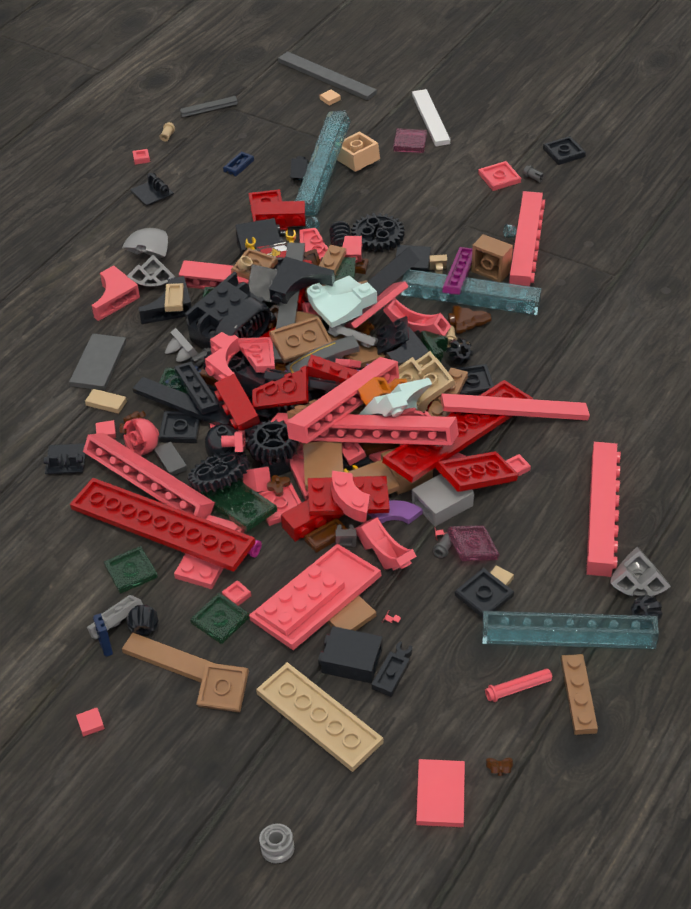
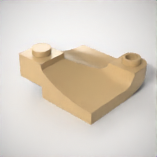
(431, 368)

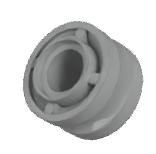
(283, 837)

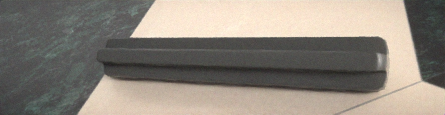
(209, 106)

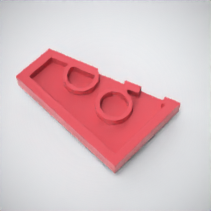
(313, 241)
(258, 352)

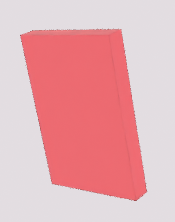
(440, 793)

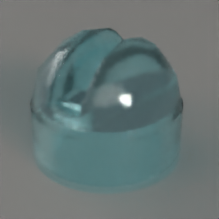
(312, 220)
(509, 230)

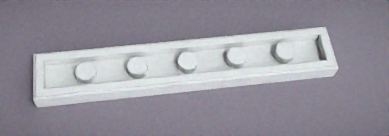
(431, 118)

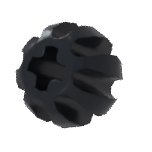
(455, 347)
(647, 606)
(142, 620)

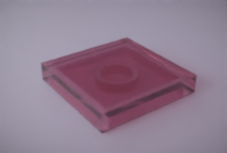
(410, 140)
(473, 543)

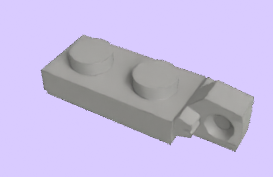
(365, 339)
(115, 614)

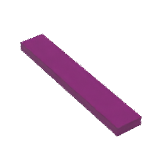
(458, 271)

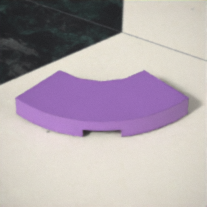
(399, 511)

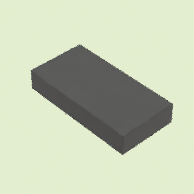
(170, 459)

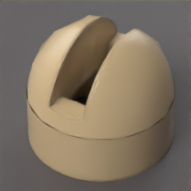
(245, 263)

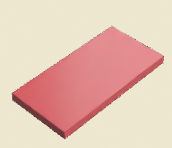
(346, 566)

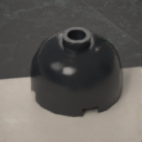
(213, 439)

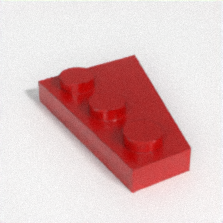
(283, 392)

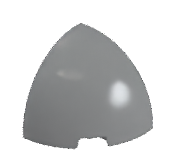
(148, 240)
(150, 273)
(638, 576)

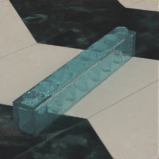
(323, 161)
(474, 292)
(570, 629)

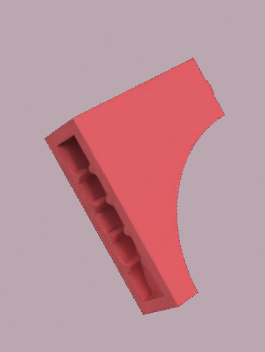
(118, 293)

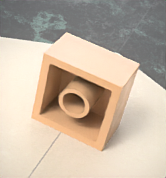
(358, 151)

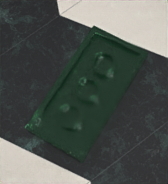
(241, 504)

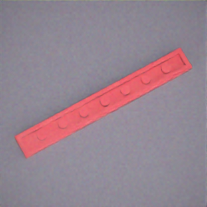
(514, 406)

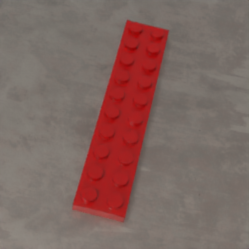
(418, 459)
(163, 524)

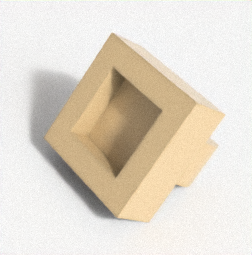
(438, 263)

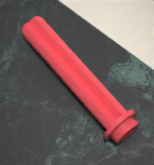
(518, 684)

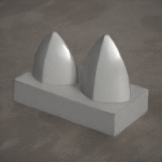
(179, 342)

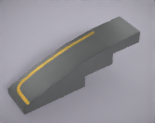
(330, 352)

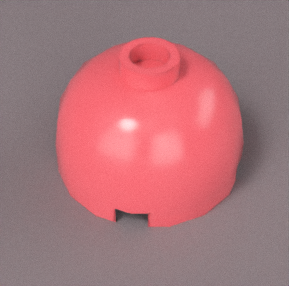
(141, 436)

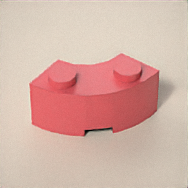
(349, 497)

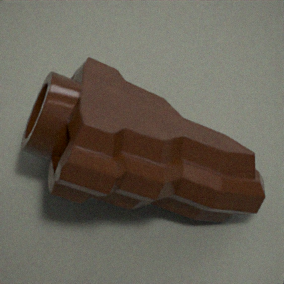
(466, 319)

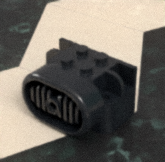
(229, 310)

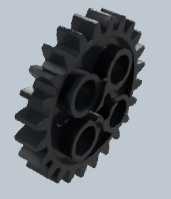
(385, 229)
(218, 471)

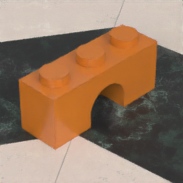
(377, 387)

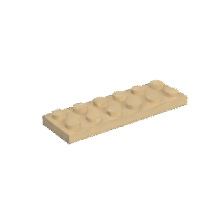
(320, 716)

